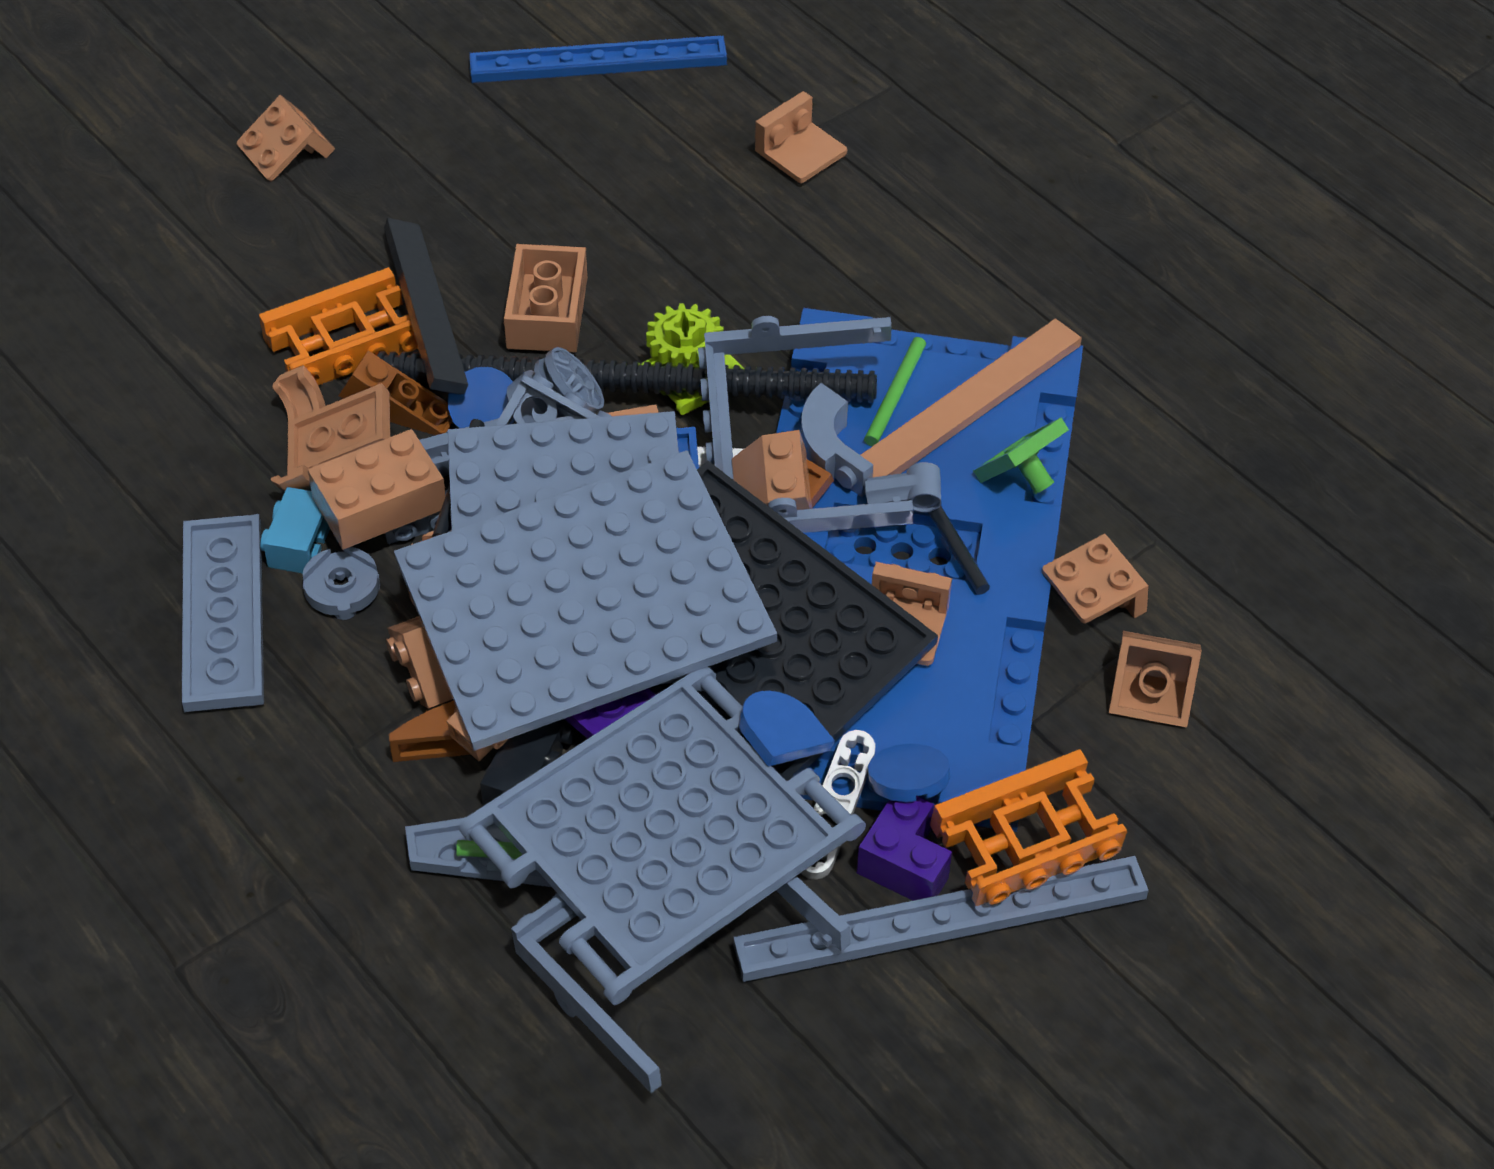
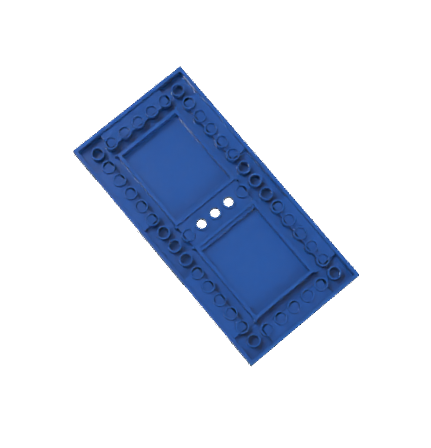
(985, 671)

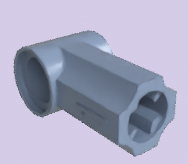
(919, 484)

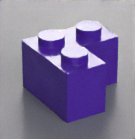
(899, 853)

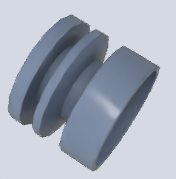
(567, 375)

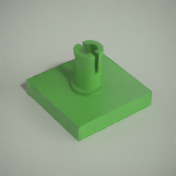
(1024, 455)

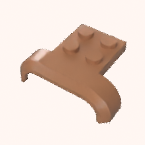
(330, 431)

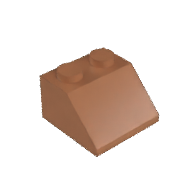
(775, 468)
(1155, 679)

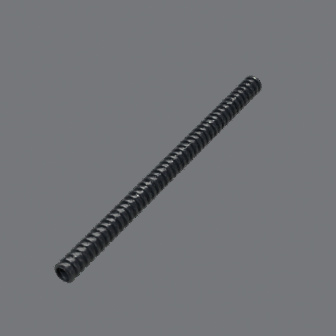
(673, 378)

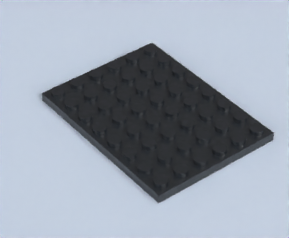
(835, 631)

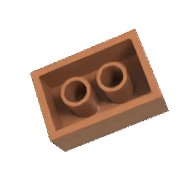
(545, 297)
(377, 488)

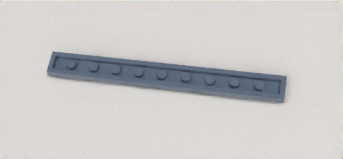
(939, 919)

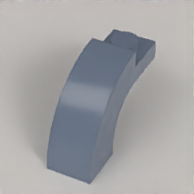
(822, 420)

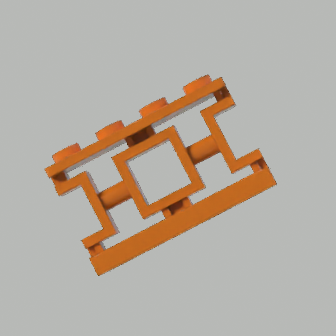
(336, 309)
(1018, 798)

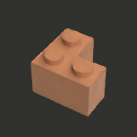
(414, 651)

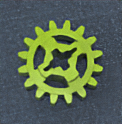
(680, 334)

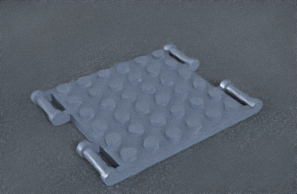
(660, 830)

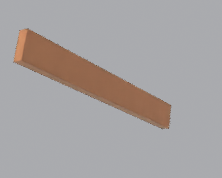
(972, 399)

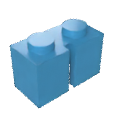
(293, 530)

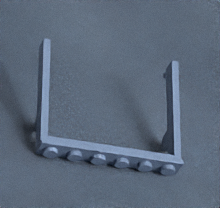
(769, 336)
(576, 1002)

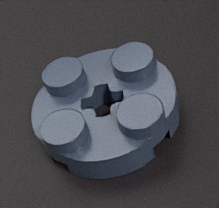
(341, 599)

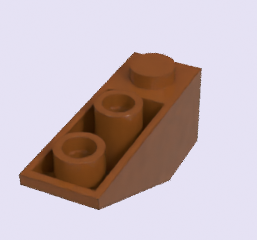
(409, 401)

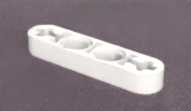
(849, 801)

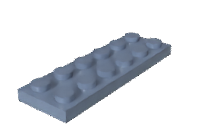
(222, 613)

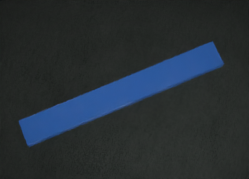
(597, 59)

